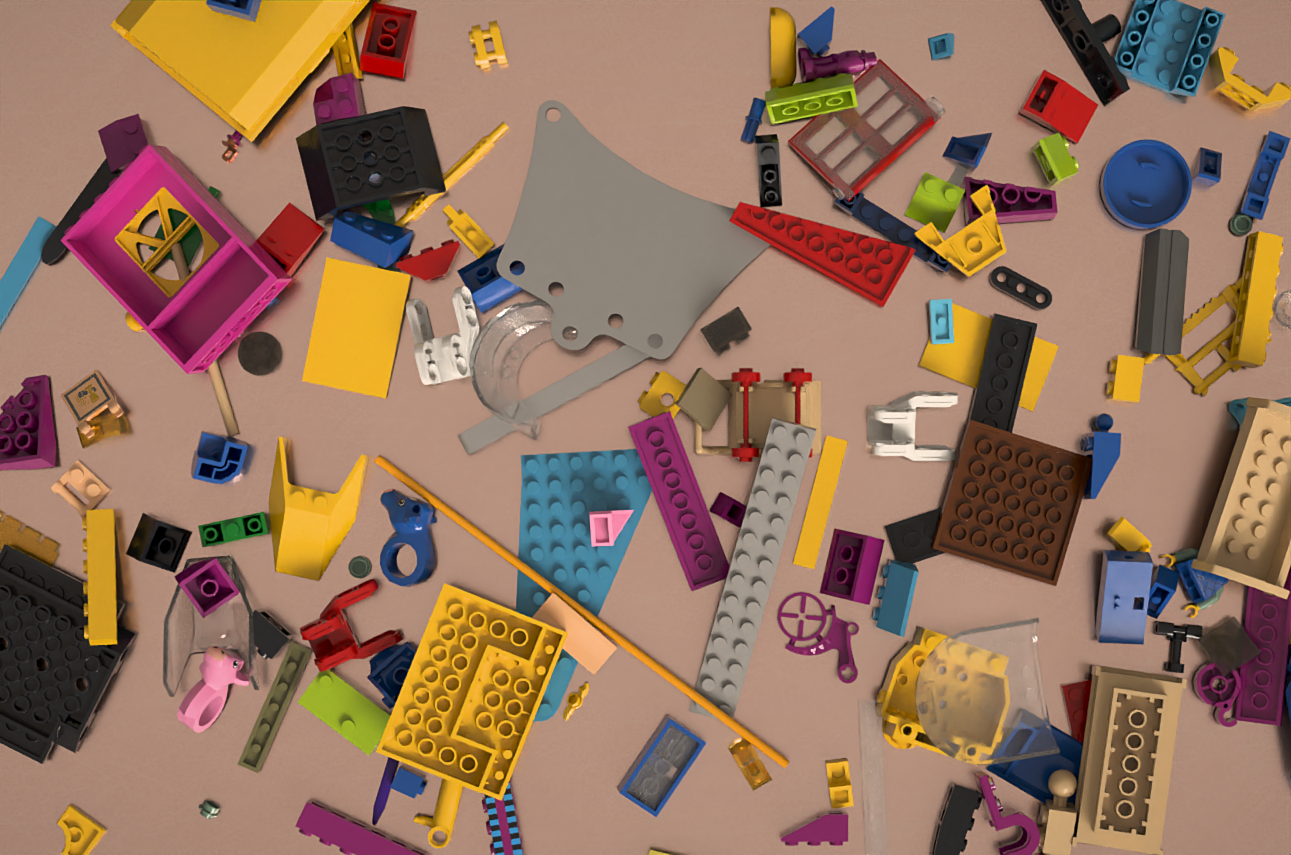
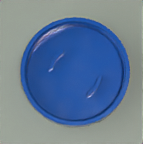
(1146, 184)

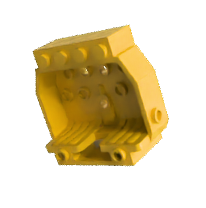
(897, 695)

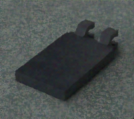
(914, 536)

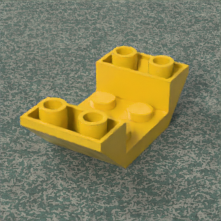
(1222, 63)

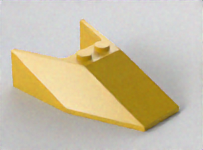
(310, 522)

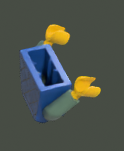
(1201, 586)

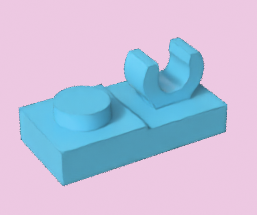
(941, 321)

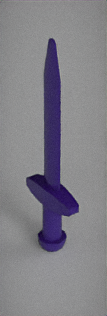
(384, 789)

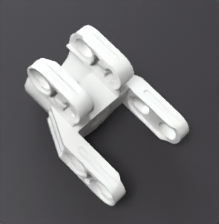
(447, 355)
(893, 427)

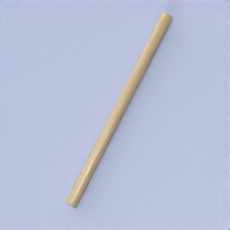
(213, 369)

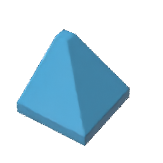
(942, 45)

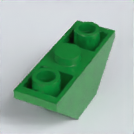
(233, 529)

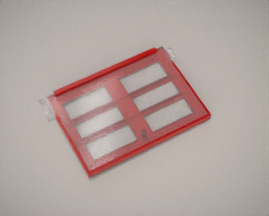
(861, 141)

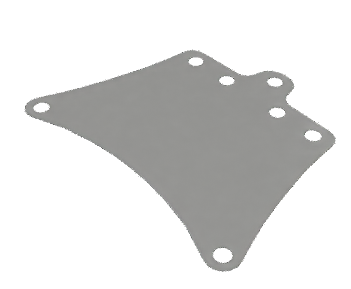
(617, 242)

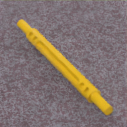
(453, 174)

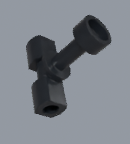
(1178, 635)

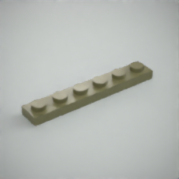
(274, 707)

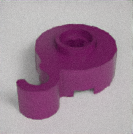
(1223, 696)

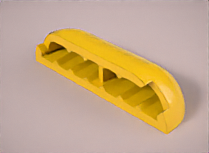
(782, 48)

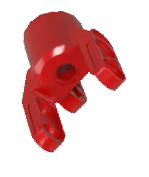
(333, 635)

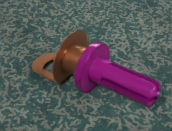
(231, 142)

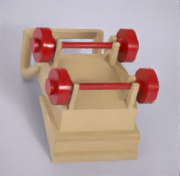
(754, 404)

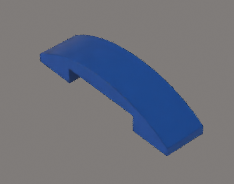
(1264, 174)

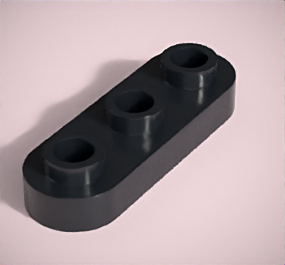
(1030, 291)

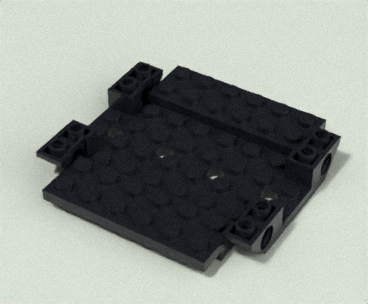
(46, 620)

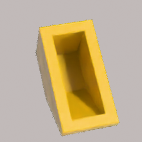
(1128, 537)

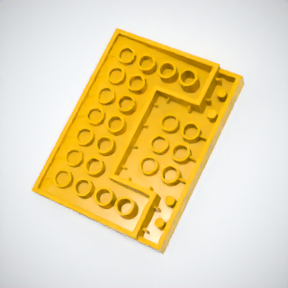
(472, 692)

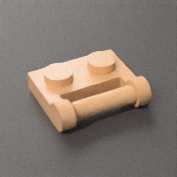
(86, 483)

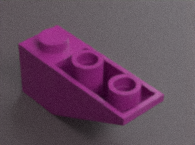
(825, 827)

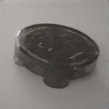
(260, 353)

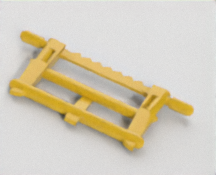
(1185, 366)

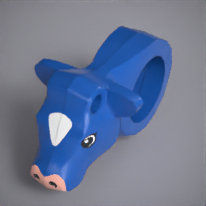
(411, 522)

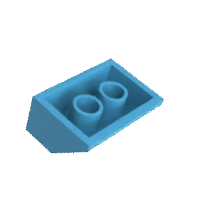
(895, 596)

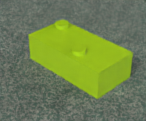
(346, 709)

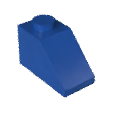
(818, 34)
(1162, 588)

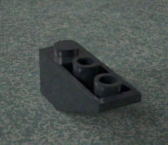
(768, 170)

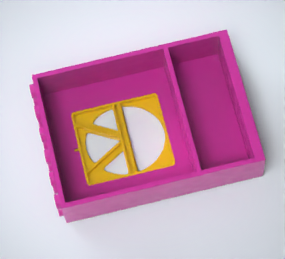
(212, 304)

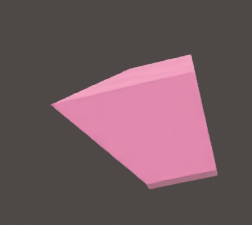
(607, 525)

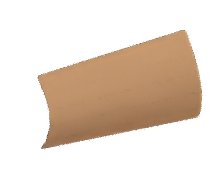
(583, 640)

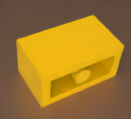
(1125, 379)

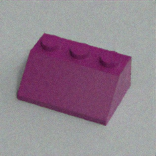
(852, 566)

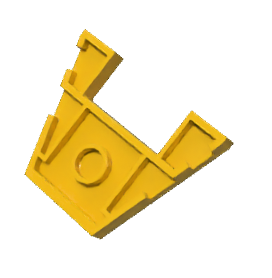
(973, 245)

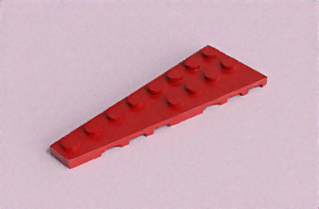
(850, 258)

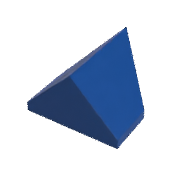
(967, 150)

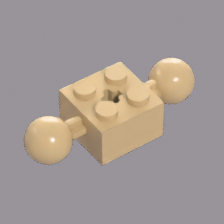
(1058, 815)

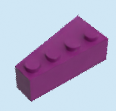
(1011, 201)

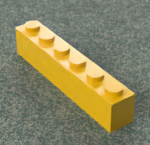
(1256, 299)
(101, 577)

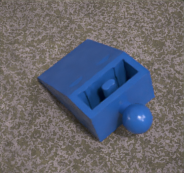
(1104, 451)

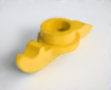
(575, 700)

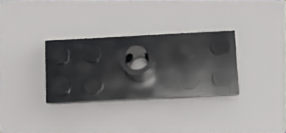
(1088, 47)

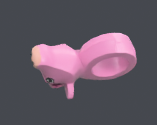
(209, 695)

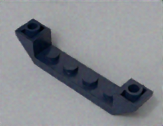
(891, 229)

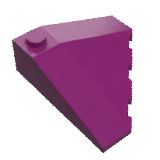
(28, 427)

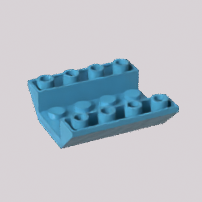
(1168, 44)

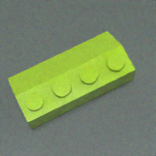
(811, 98)

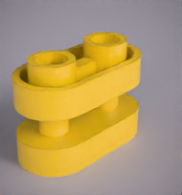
(482, 56)

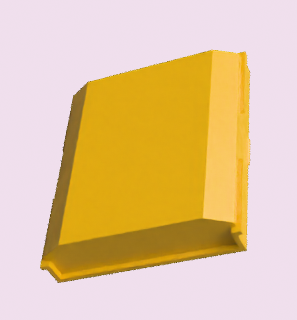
(234, 63)

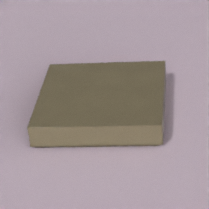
(703, 399)

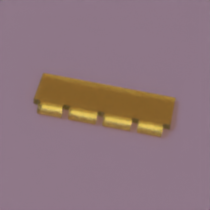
(27, 540)

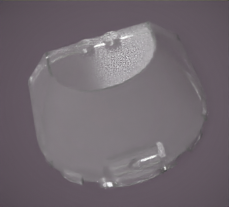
(986, 695)

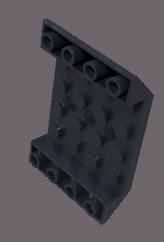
(340, 175)

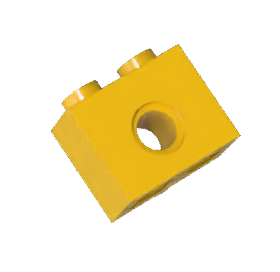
(661, 384)

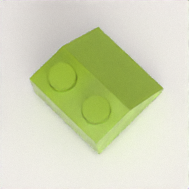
(1055, 158)
(934, 202)

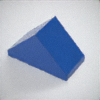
(1208, 167)

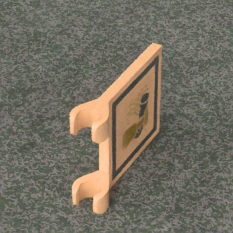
(89, 399)

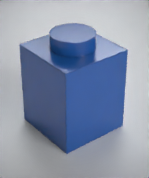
(408, 782)

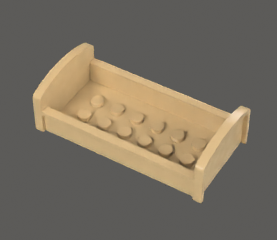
(1252, 514)
(1127, 759)

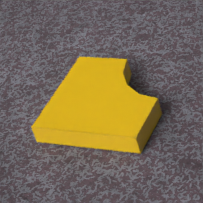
(80, 831)

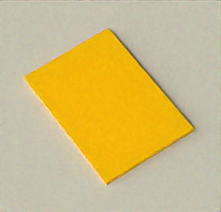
(356, 327)

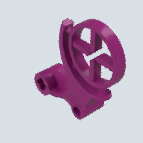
(837, 638)

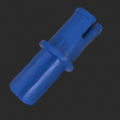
(753, 120)

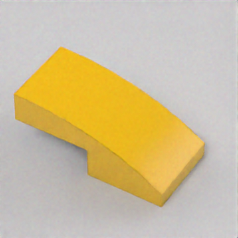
(839, 783)

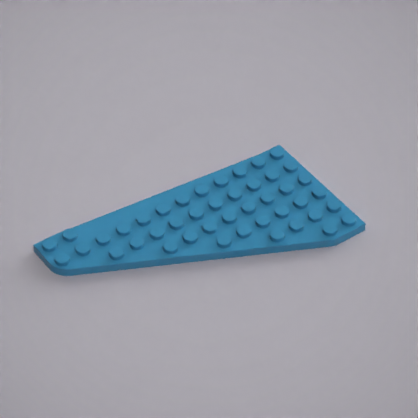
(556, 535)

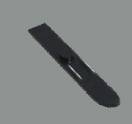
(98, 184)

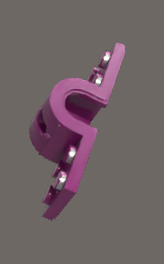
(1006, 818)

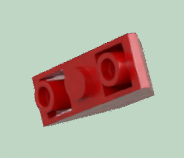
(431, 262)

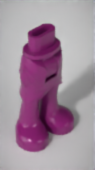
(843, 62)

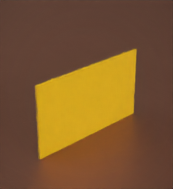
(964, 357)

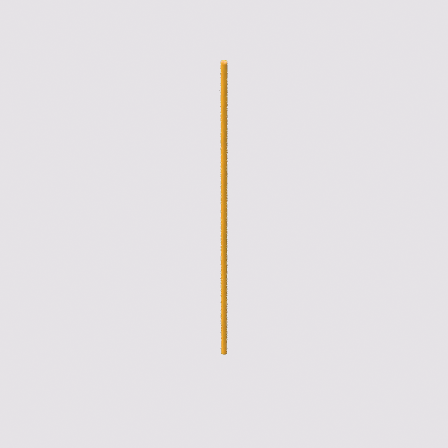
(599, 624)

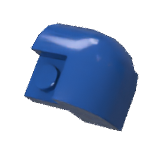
(218, 458)

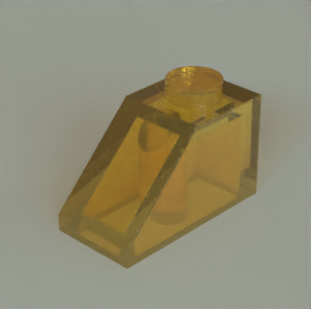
(105, 429)
(750, 764)

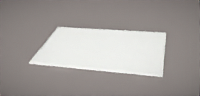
(958, 175)

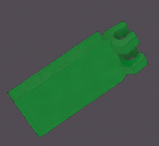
(191, 240)

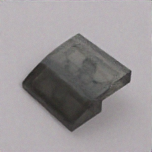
(1229, 646)

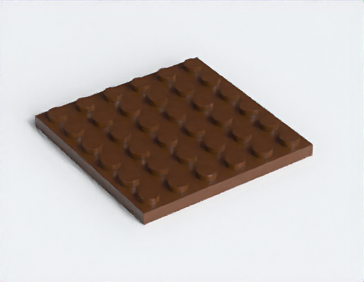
(1012, 503)

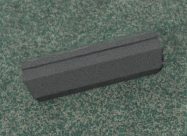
(1162, 292)

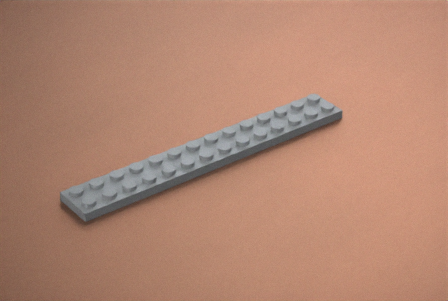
(753, 565)

